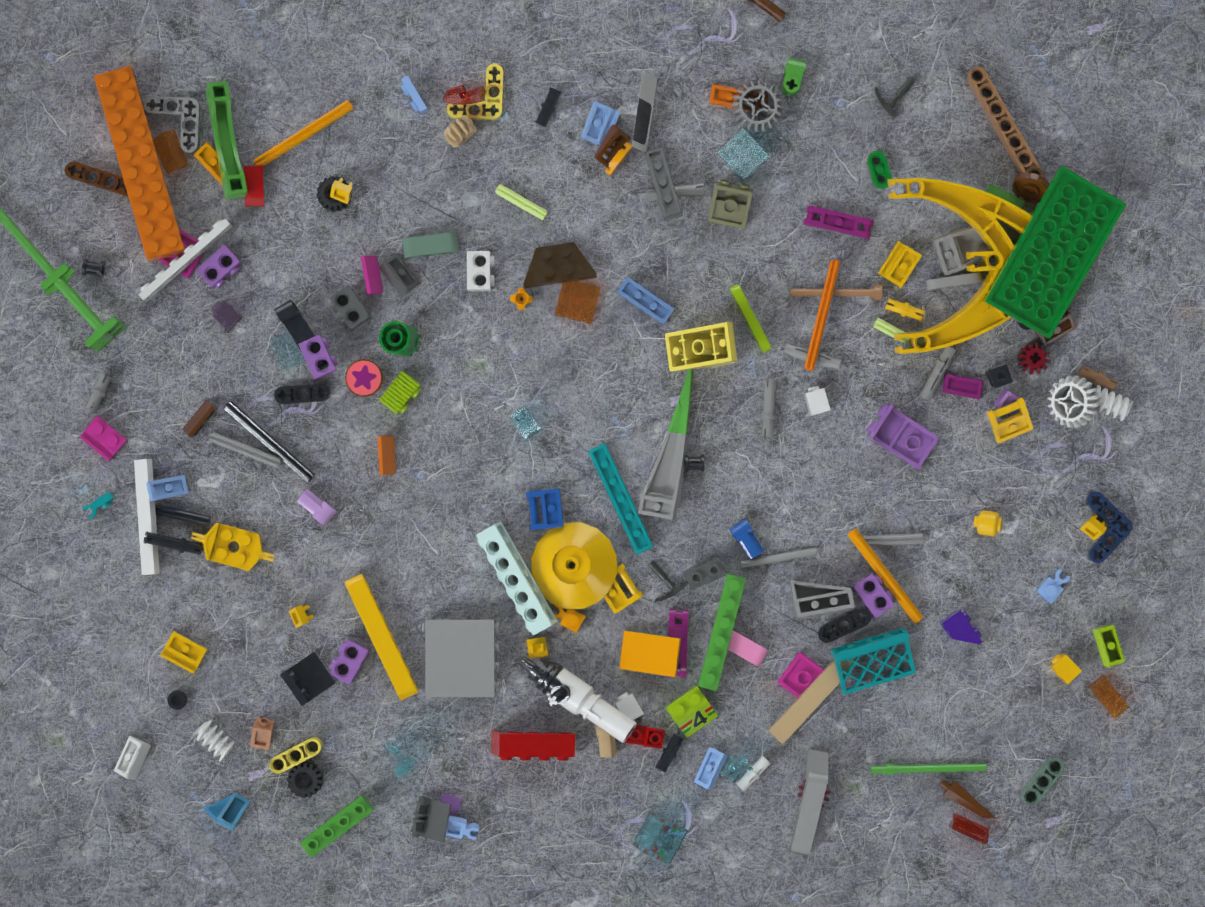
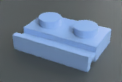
(599, 122)

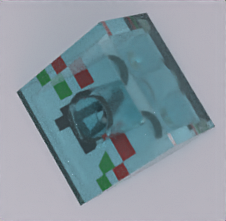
(660, 837)

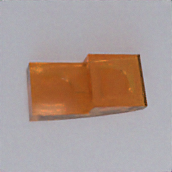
(1108, 697)

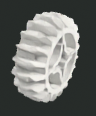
(1077, 387)

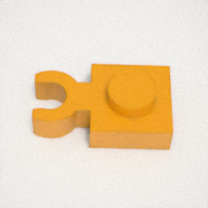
(570, 619)

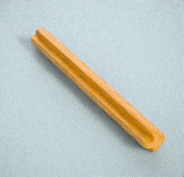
(304, 134)
(885, 575)

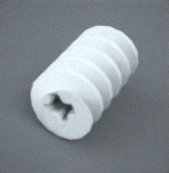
(1112, 403)
(214, 740)

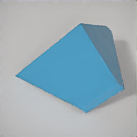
(228, 810)

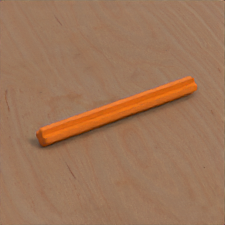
(822, 315)

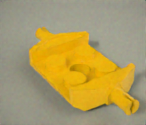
(217, 544)

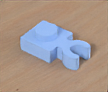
(1051, 588)
(458, 827)

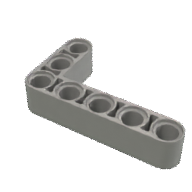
(810, 802)

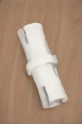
(750, 777)

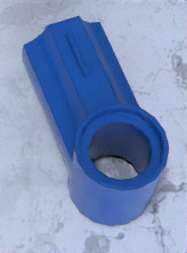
(744, 535)

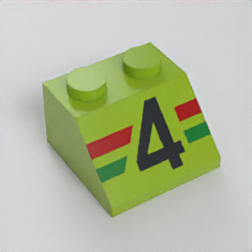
(691, 711)

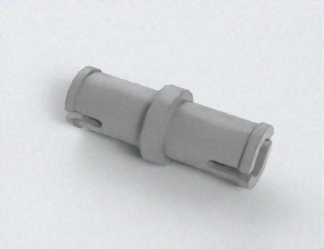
(98, 392)

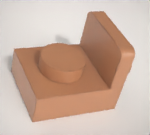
(262, 733)

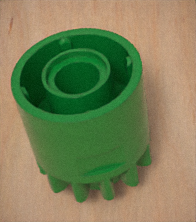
(399, 339)

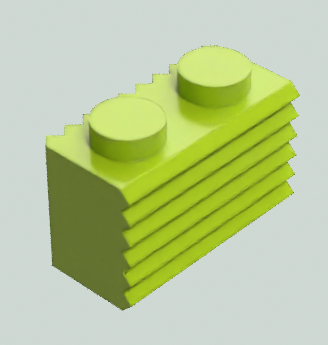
(400, 393)
(1108, 645)

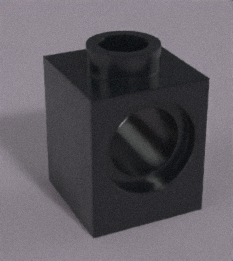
(999, 376)

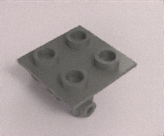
(431, 819)

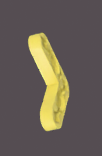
(489, 101)

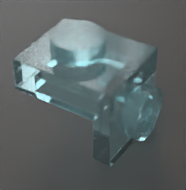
(525, 423)
(734, 767)

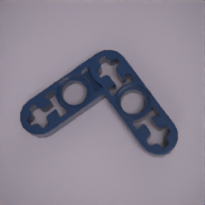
(1112, 530)

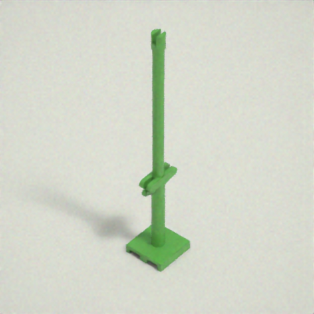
(58, 281)

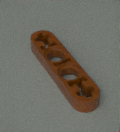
(101, 177)

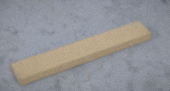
(808, 701)

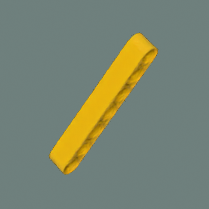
(381, 637)

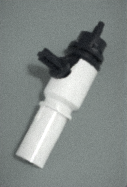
(578, 697)

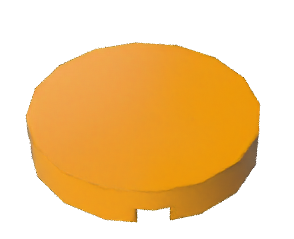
(618, 159)

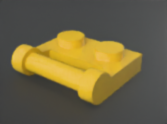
(1013, 425)
(616, 598)

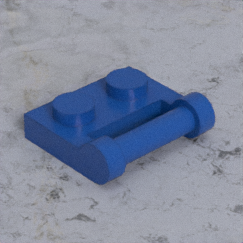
(551, 509)

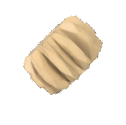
(460, 131)

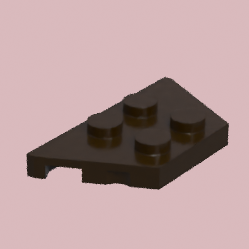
(558, 265)

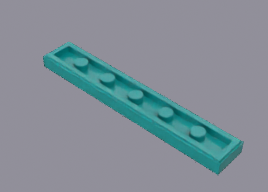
(620, 498)

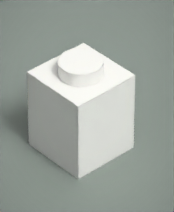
(817, 401)
(629, 706)

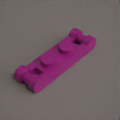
(838, 222)
(680, 631)

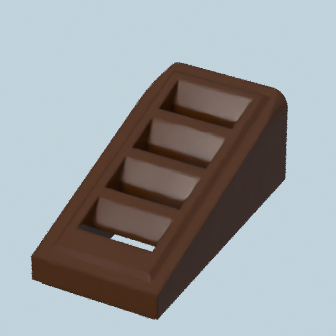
(611, 136)

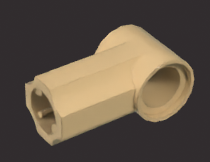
(606, 743)

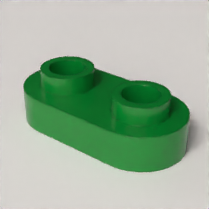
(879, 170)

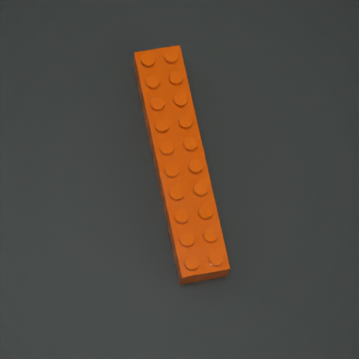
(139, 164)

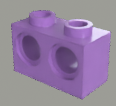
(215, 262)
(314, 359)
(869, 598)
(353, 663)

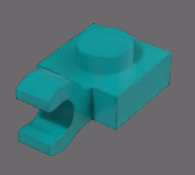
(102, 502)

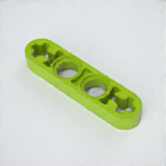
(750, 318)

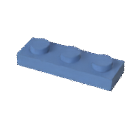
(645, 300)

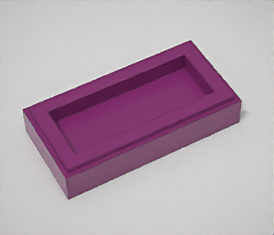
(962, 386)

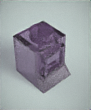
(226, 315)

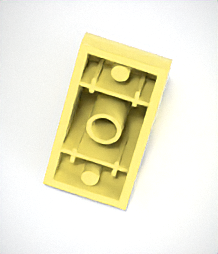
(701, 347)

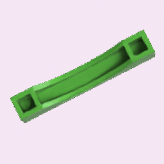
(222, 126)
(721, 632)

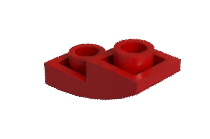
(255, 186)
(647, 736)

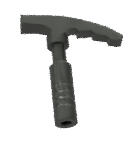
(891, 103)
(664, 577)

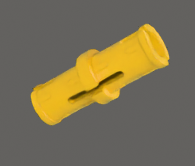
(904, 309)

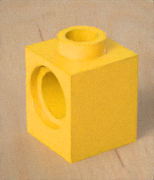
(1064, 668)

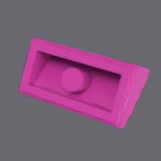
(372, 275)

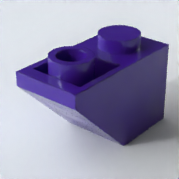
(959, 628)

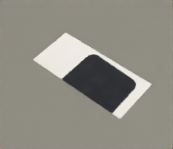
(644, 111)

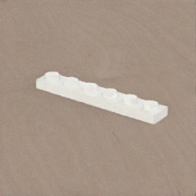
(179, 264)

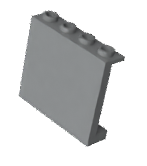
(461, 657)

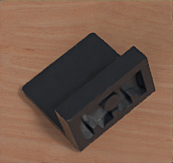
(307, 678)

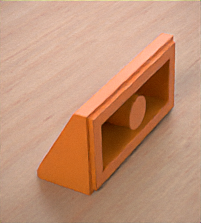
(386, 455)

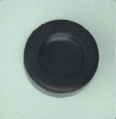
(177, 699)

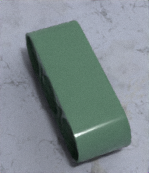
(430, 245)
(1032, 784)

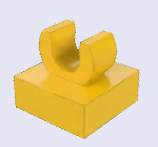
(341, 191)
(1093, 527)
(299, 616)
(537, 647)

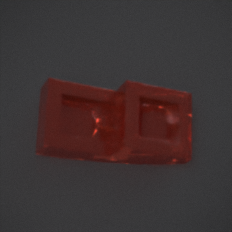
(461, 96)

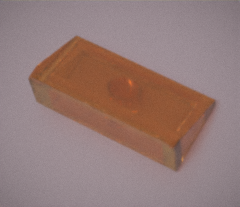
(170, 151)

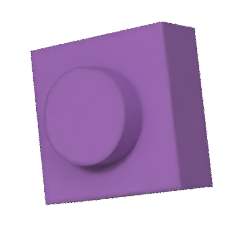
(1005, 399)
(454, 801)

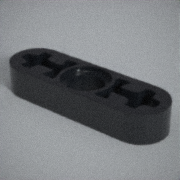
(316, 387)
(859, 624)

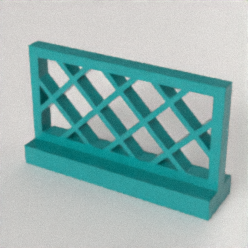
(869, 645)

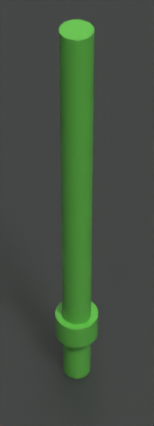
(891, 769)

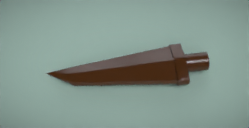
(962, 797)

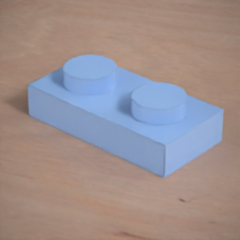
(417, 103)
(167, 488)
(710, 768)

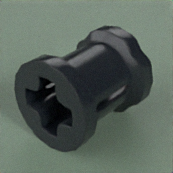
(93, 268)
(694, 463)

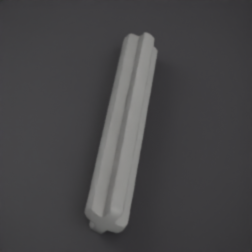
(245, 449)
(898, 539)

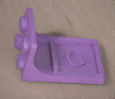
(901, 436)

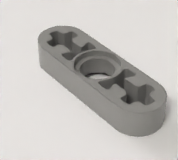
(954, 281)

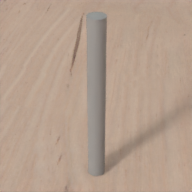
(778, 557)

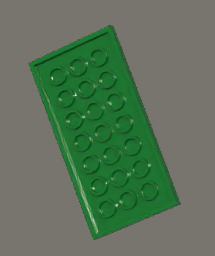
(1055, 252)

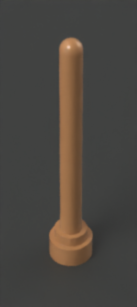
(874, 292)

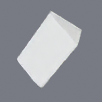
(132, 758)

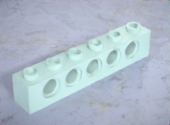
(526, 582)

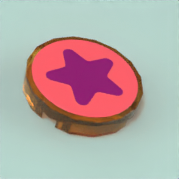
(364, 378)

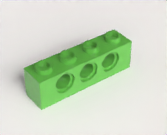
(337, 825)

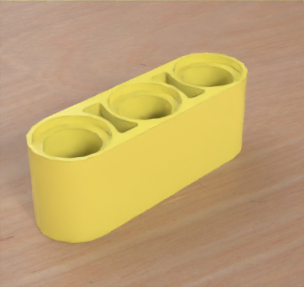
(287, 759)

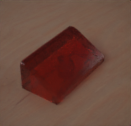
(969, 828)

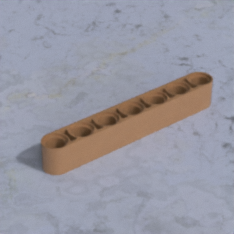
(1003, 116)

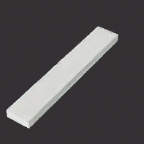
(146, 516)

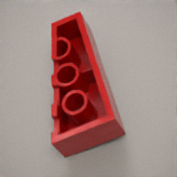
(533, 745)

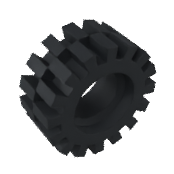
(322, 195)
(316, 779)

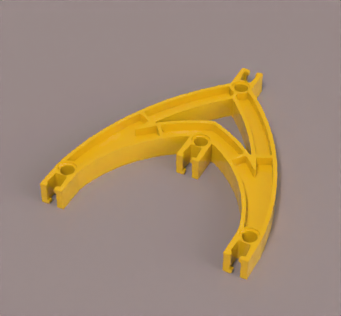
(981, 212)

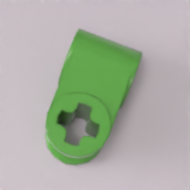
(794, 74)

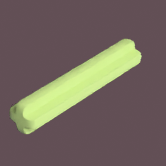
(521, 202)
(890, 330)

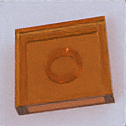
(577, 301)

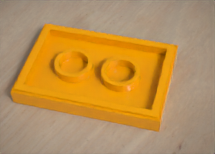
(650, 653)

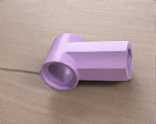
(319, 509)

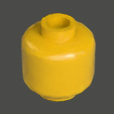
(988, 523)

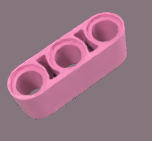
(747, 649)

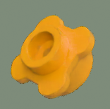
(516, 298)

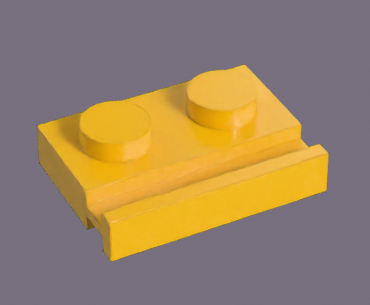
(899, 264)
(183, 652)

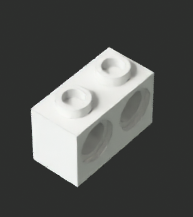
(475, 271)

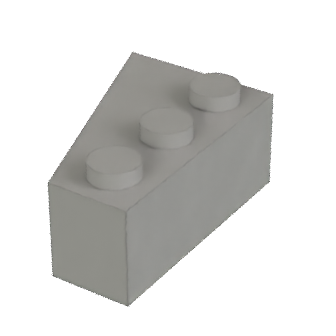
(819, 600)

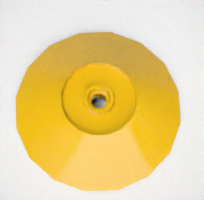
(593, 569)

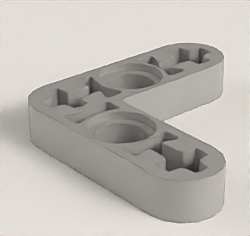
(181, 111)

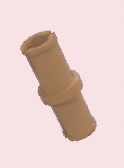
(1097, 378)

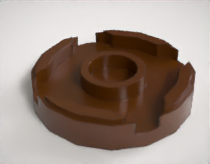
(1030, 187)

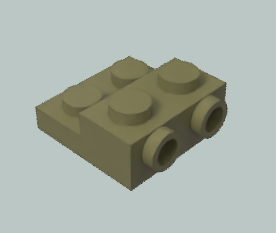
(730, 204)

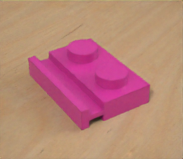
(103, 438)

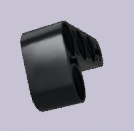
(297, 327)

